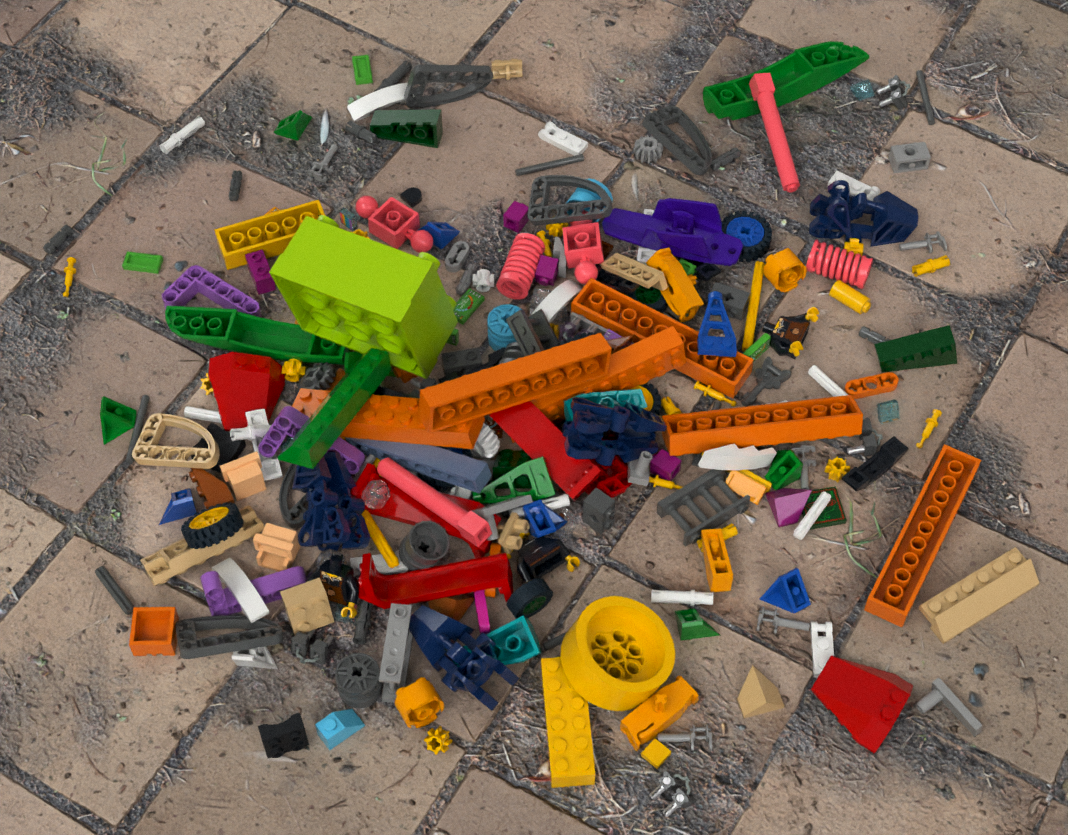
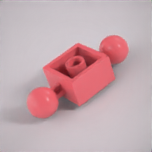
(394, 223)
(583, 248)

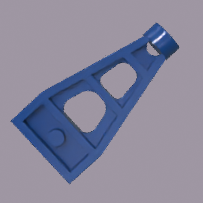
(715, 345)

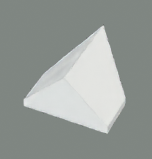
(254, 657)

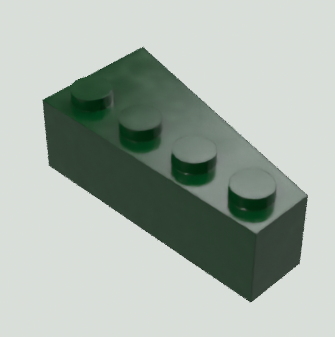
(409, 126)
(918, 350)

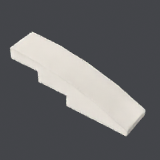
(733, 458)

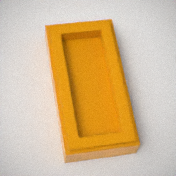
(745, 486)

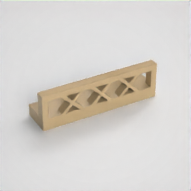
(635, 271)

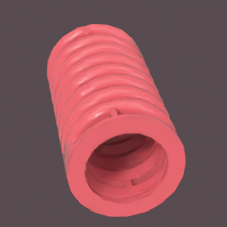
(520, 266)
(838, 269)

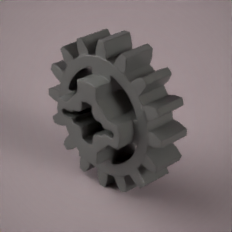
(317, 377)

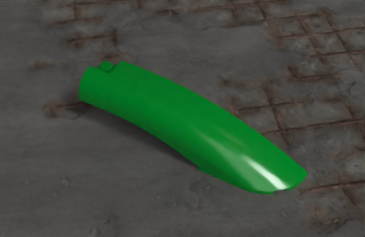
(792, 77)
(251, 335)

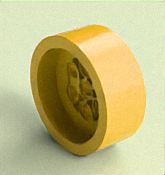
(617, 653)

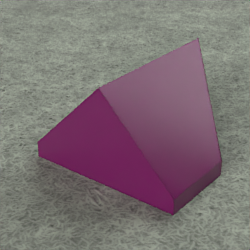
(787, 504)

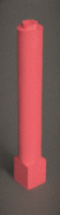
(763, 92)
(468, 523)

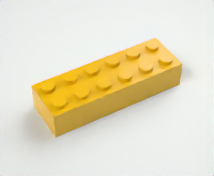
(266, 232)
(566, 728)

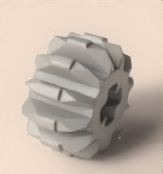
(648, 149)

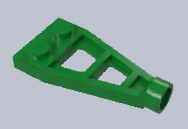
(539, 478)

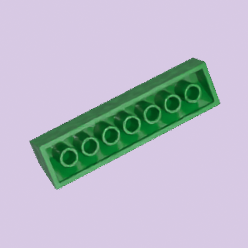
(337, 409)

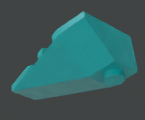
(608, 399)
(514, 642)

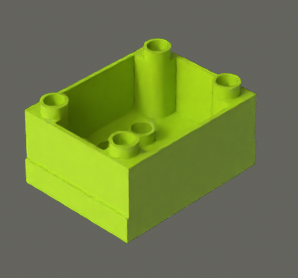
(366, 294)

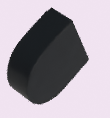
(412, 196)

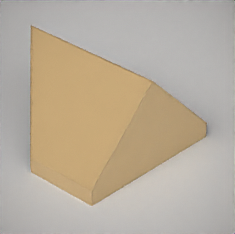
(758, 695)

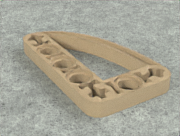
(155, 427)

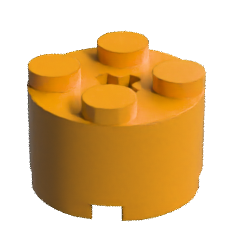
(784, 270)
(418, 703)

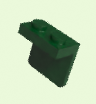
(508, 460)

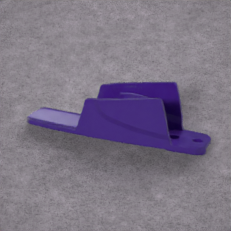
(684, 226)

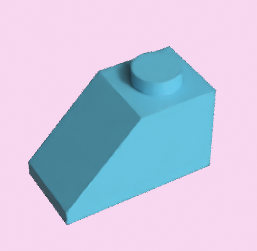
(338, 727)

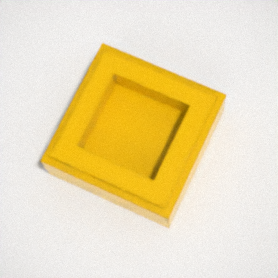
(656, 753)

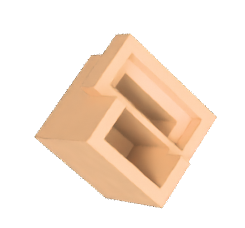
(244, 476)
(276, 547)

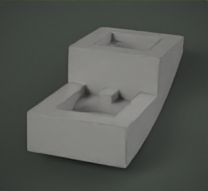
(559, 253)

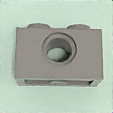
(909, 157)

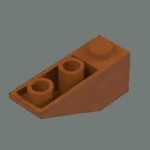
(210, 488)

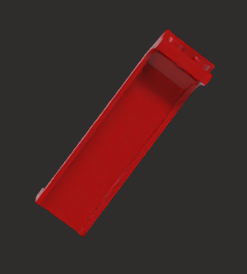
(542, 438)
(407, 510)
(434, 581)

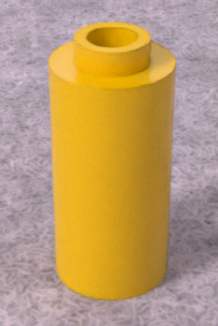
(850, 297)

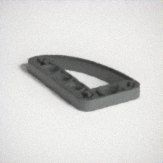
(421, 74)
(672, 114)
(564, 180)
(283, 501)
(263, 633)

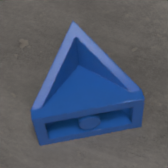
(441, 233)
(179, 507)
(542, 519)
(788, 592)

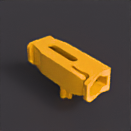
(681, 293)
(658, 712)

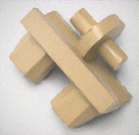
(507, 68)
(510, 531)

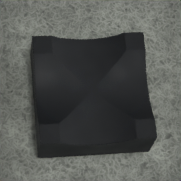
(228, 449)
(283, 736)

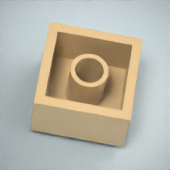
(307, 606)

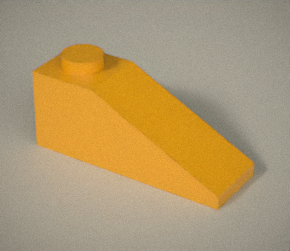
(716, 560)

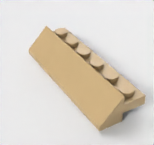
(180, 557)
(979, 595)

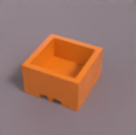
(153, 631)

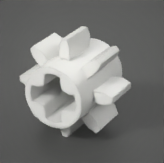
(483, 280)

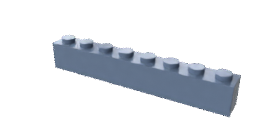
(430, 461)

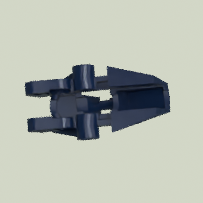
(890, 215)
(633, 429)
(325, 488)
(434, 634)

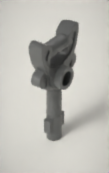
(766, 380)

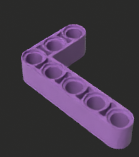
(200, 280)
(289, 423)
(223, 602)

